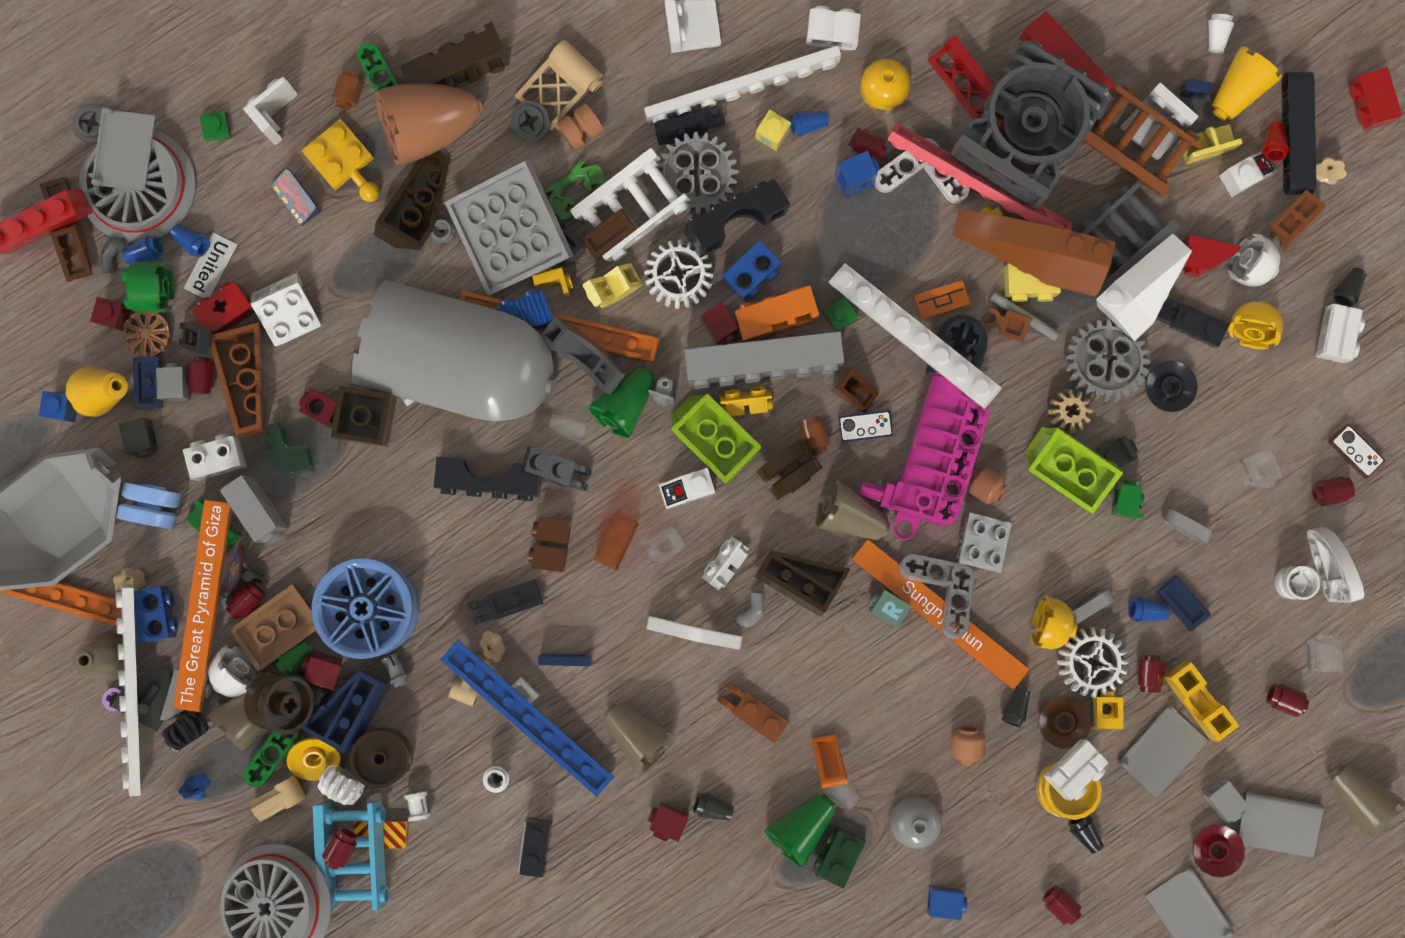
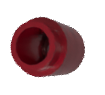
(868, 141)
(200, 375)
(1333, 491)
(244, 600)
(1151, 674)
(1287, 700)
(339, 848)
(1062, 905)

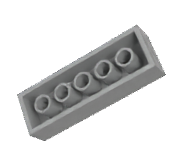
(764, 359)

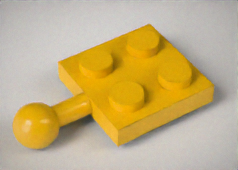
(340, 157)

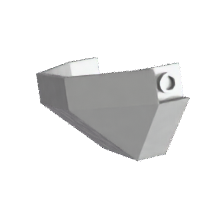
(56, 517)

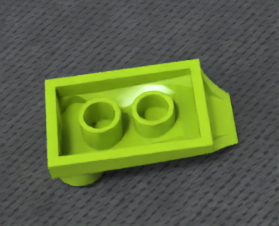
(714, 436)
(1072, 467)

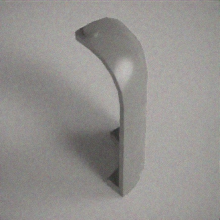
(452, 355)

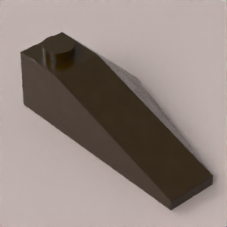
(415, 205)

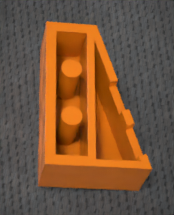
(776, 314)

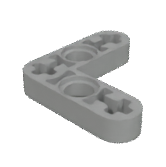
(949, 581)

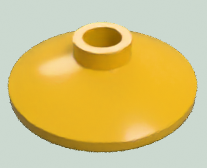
(311, 758)

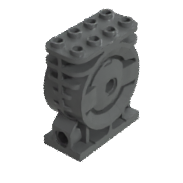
(1003, 165)

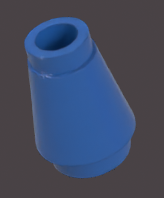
(808, 121)
(190, 240)
(143, 250)
(1147, 610)

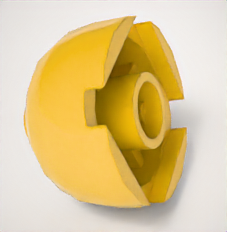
(885, 84)
(1257, 325)
(1053, 624)

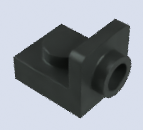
(1119, 451)

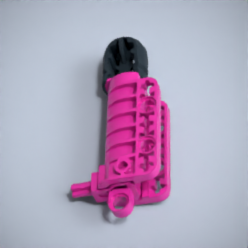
(939, 441)

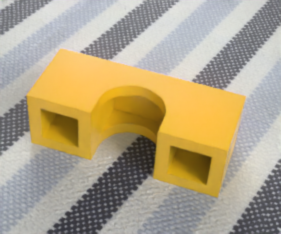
(1207, 712)

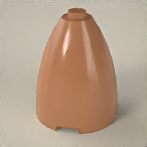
(424, 118)

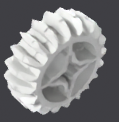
(667, 277)
(1088, 673)

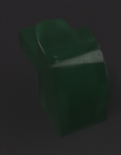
(287, 459)

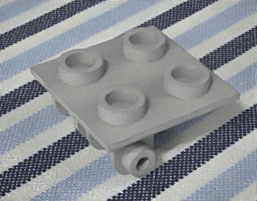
(984, 542)

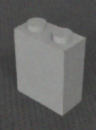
(254, 510)

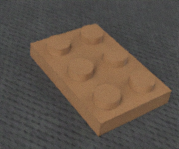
(275, 627)

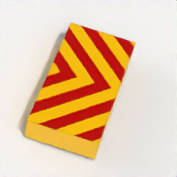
(394, 832)

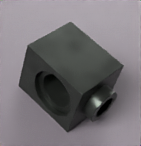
(138, 437)

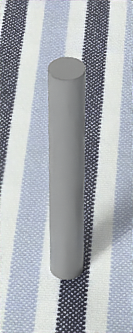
(1035, 323)

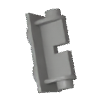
(663, 392)

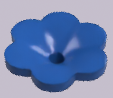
(194, 787)

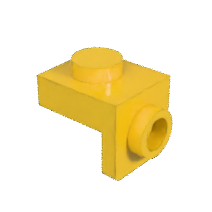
(553, 277)

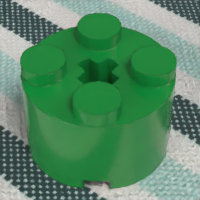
(148, 286)

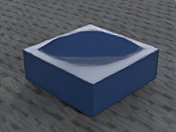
(1195, 88)

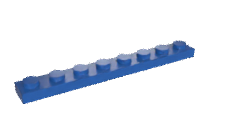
(527, 717)

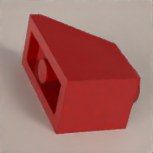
(1206, 254)

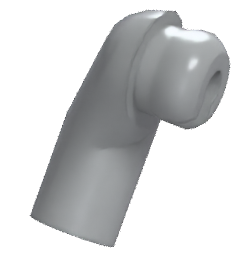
(754, 613)

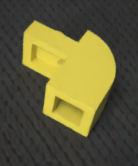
(612, 286)

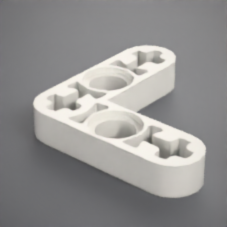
(895, 182)
(694, 633)

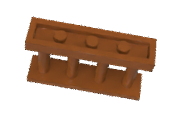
(1137, 166)

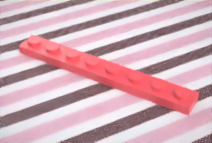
(945, 164)

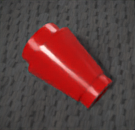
(1276, 142)

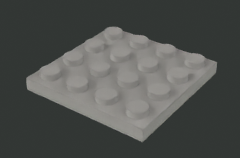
(508, 228)

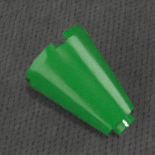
(625, 404)
(801, 828)

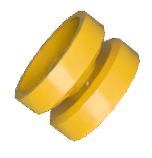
(1060, 807)

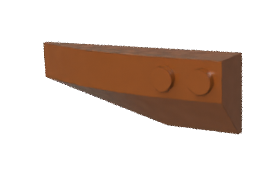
(1044, 251)

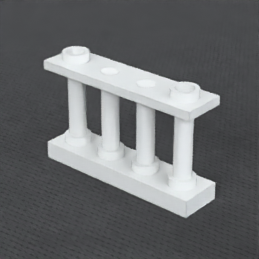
(628, 179)

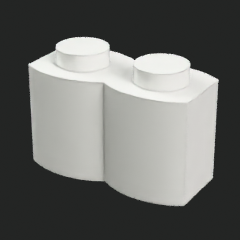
(833, 28)

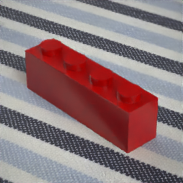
(1057, 41)
(42, 220)

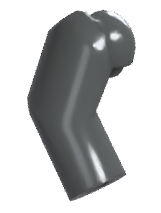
(108, 252)

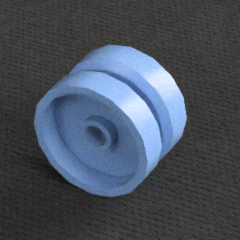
(149, 505)

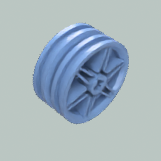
(330, 600)

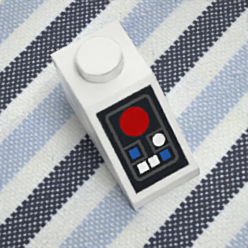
(1247, 173)
(687, 488)

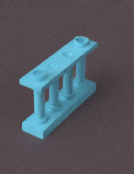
(323, 821)

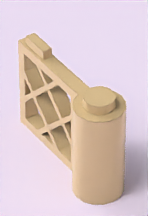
(574, 70)

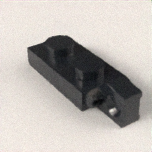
(698, 122)

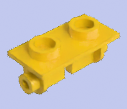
(755, 398)

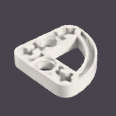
(1329, 557)

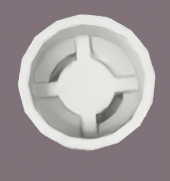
(1297, 582)

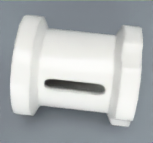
(417, 806)

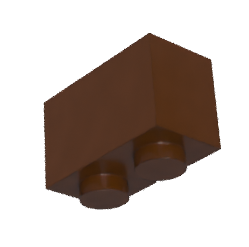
(551, 544)

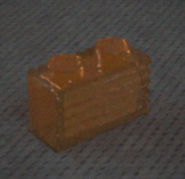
(616, 541)

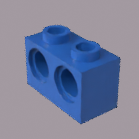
(746, 267)
(146, 616)

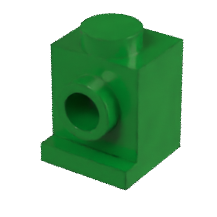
(1128, 500)

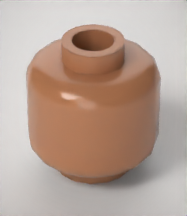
(987, 485)
(968, 744)

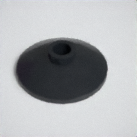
(1183, 384)

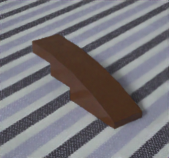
(70, 240)

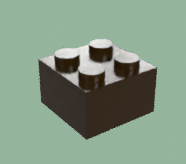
(363, 416)

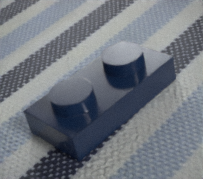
(146, 383)

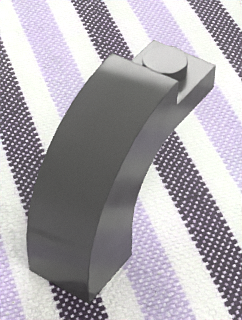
(583, 352)

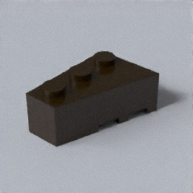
(802, 580)

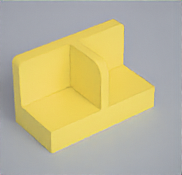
(1215, 142)

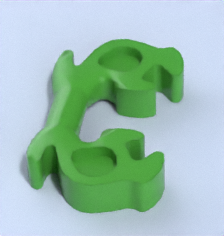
(593, 177)

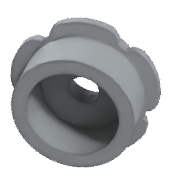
(448, 231)

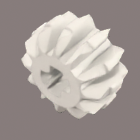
(340, 785)

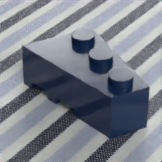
(348, 712)

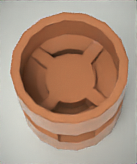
(580, 127)

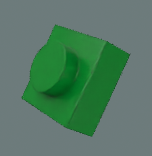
(215, 126)
(840, 314)

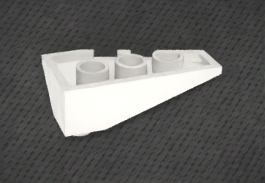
(1141, 291)

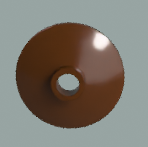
(1077, 724)

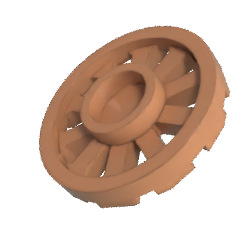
(146, 334)

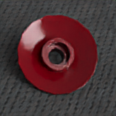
(1229, 856)

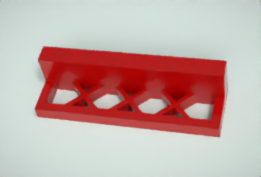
(969, 69)

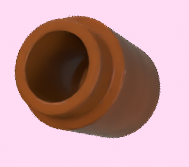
(347, 89)
(814, 435)

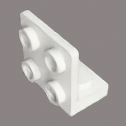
(692, 24)
(264, 106)
(1169, 107)
(284, 310)

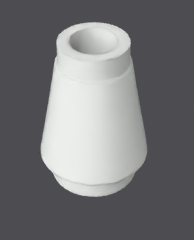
(1219, 31)
(491, 783)

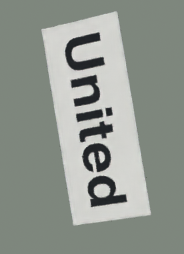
(210, 266)

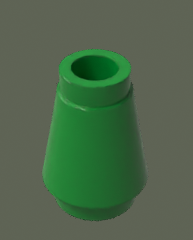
(292, 660)

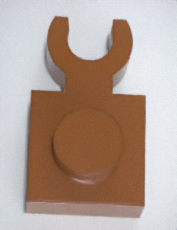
(1012, 324)

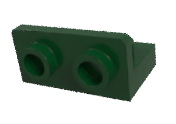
(840, 856)

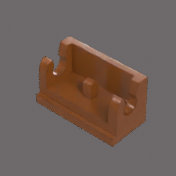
(1297, 219)

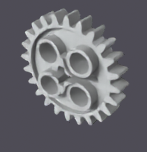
(720, 172)
(1130, 362)

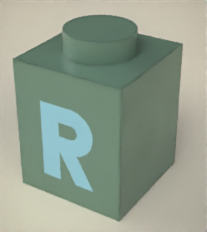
(889, 608)

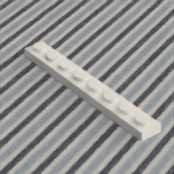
(751, 82)
(915, 336)
(128, 679)

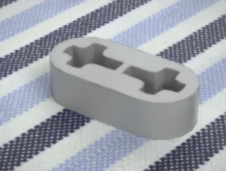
(1187, 526)
(1092, 605)

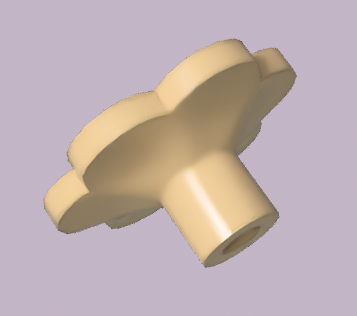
(1330, 170)
(130, 576)
(491, 646)

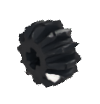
(185, 730)

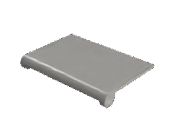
(123, 150)
(1163, 751)
(1280, 824)
(1188, 908)

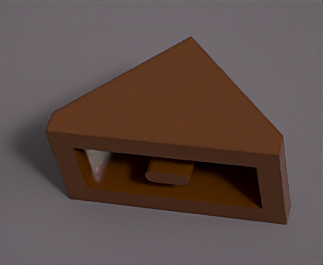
(855, 390)

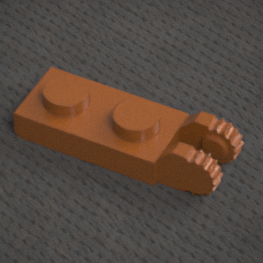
(755, 713)

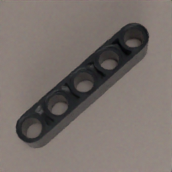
(1299, 124)

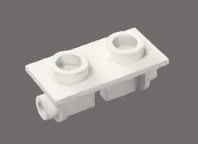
(717, 571)

